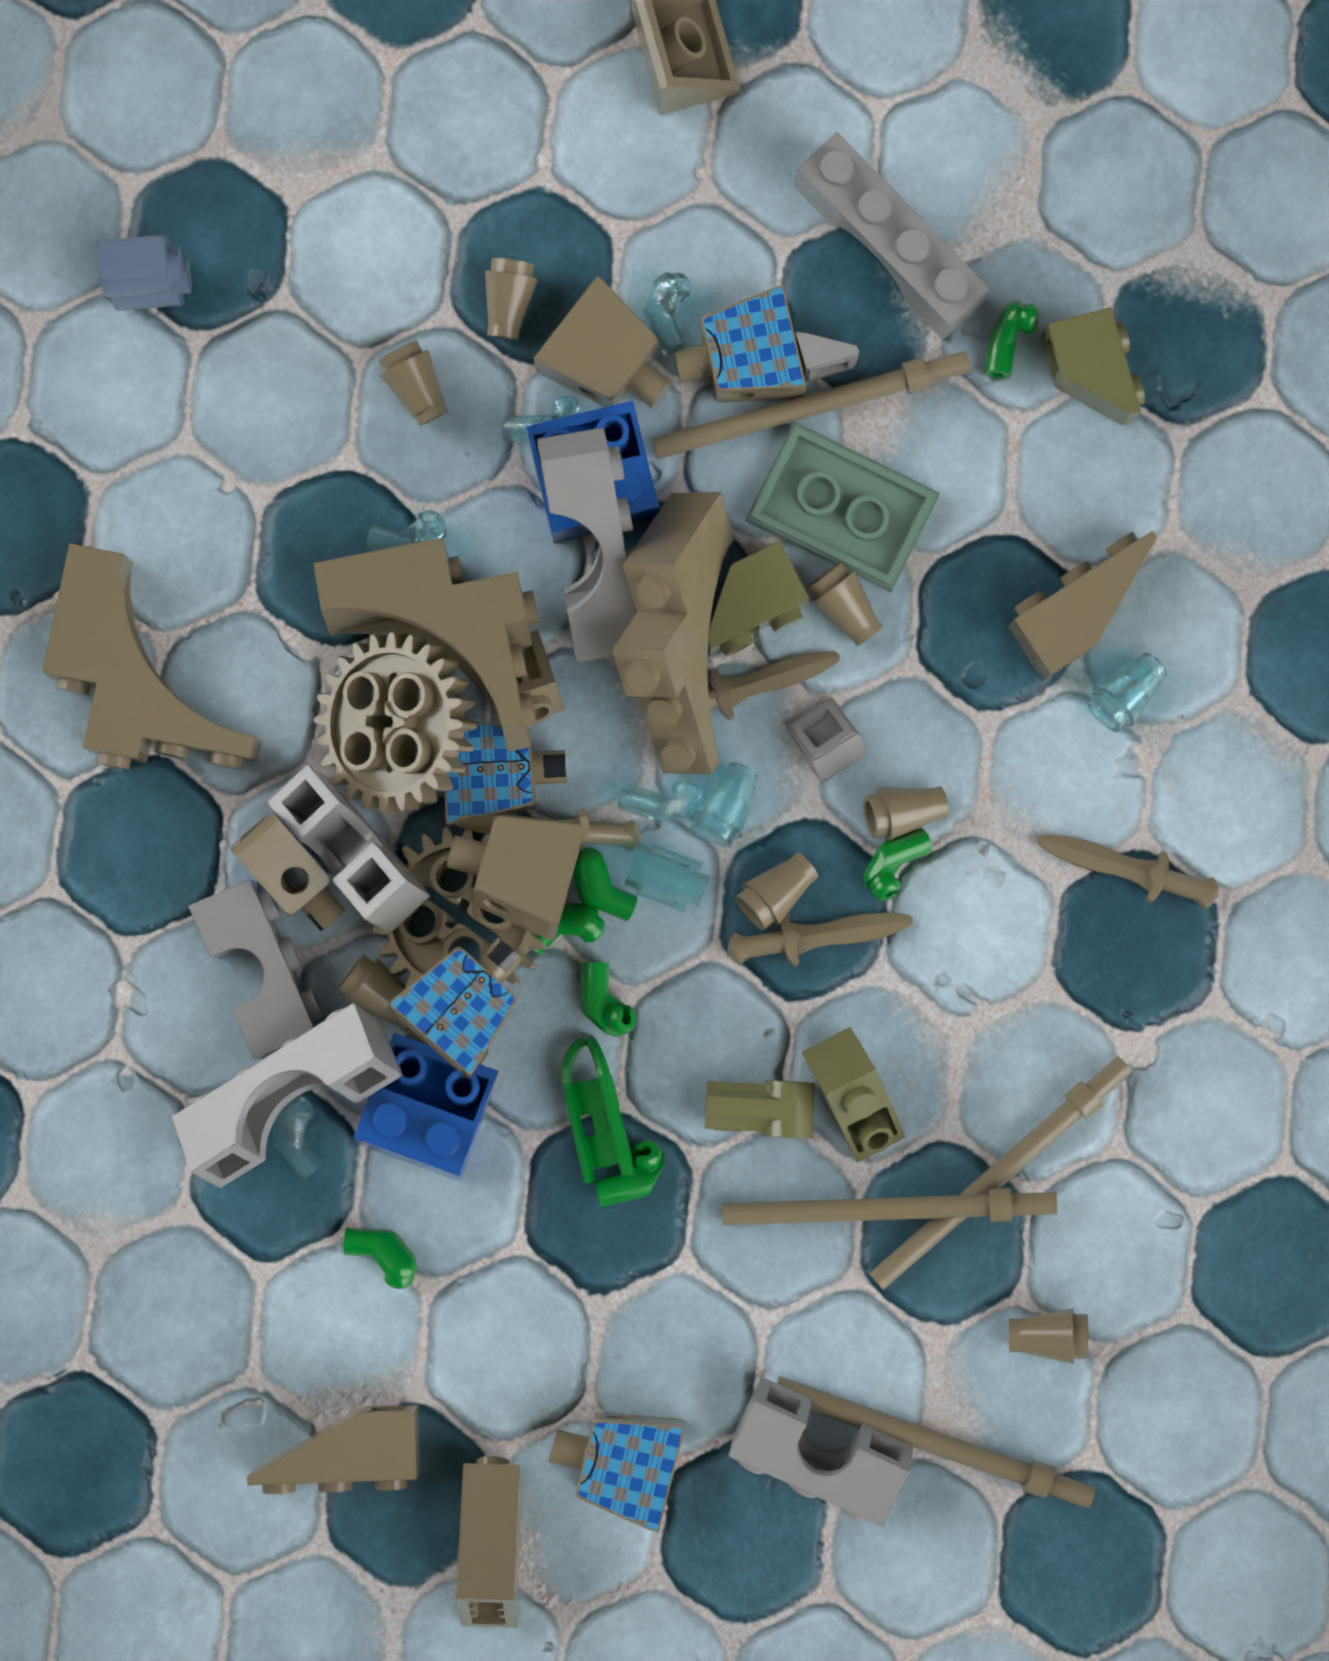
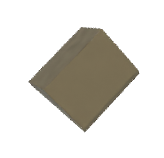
(685, 52)

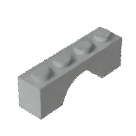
(865, 205)
(580, 485)
(229, 1128)

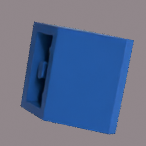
(620, 430)
(427, 1112)

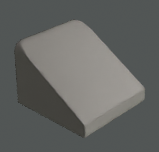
(824, 356)
(827, 739)

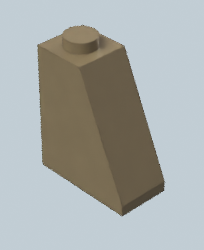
(489, 1543)

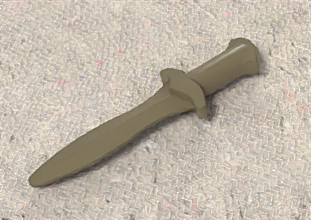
(729, 692)
(606, 833)
(1149, 874)
(798, 938)

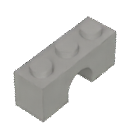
(348, 844)
(245, 921)
(857, 1478)

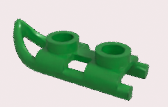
(599, 1099)

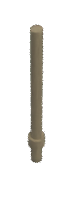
(913, 376)
(1081, 1101)
(998, 1205)
(1037, 1477)

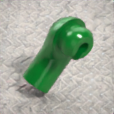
(1003, 337)
(889, 857)
(596, 888)
(577, 920)
(601, 1005)
(647, 1165)
(388, 1251)

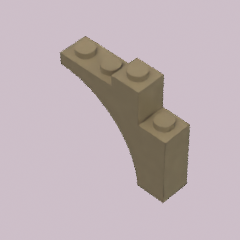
(425, 595)
(666, 643)
(100, 647)

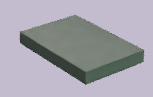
(842, 506)

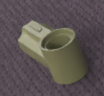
(771, 1108)

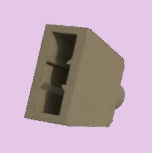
(603, 351)
(522, 870)

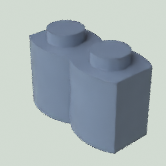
(143, 272)

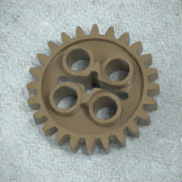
(395, 722)
(422, 953)

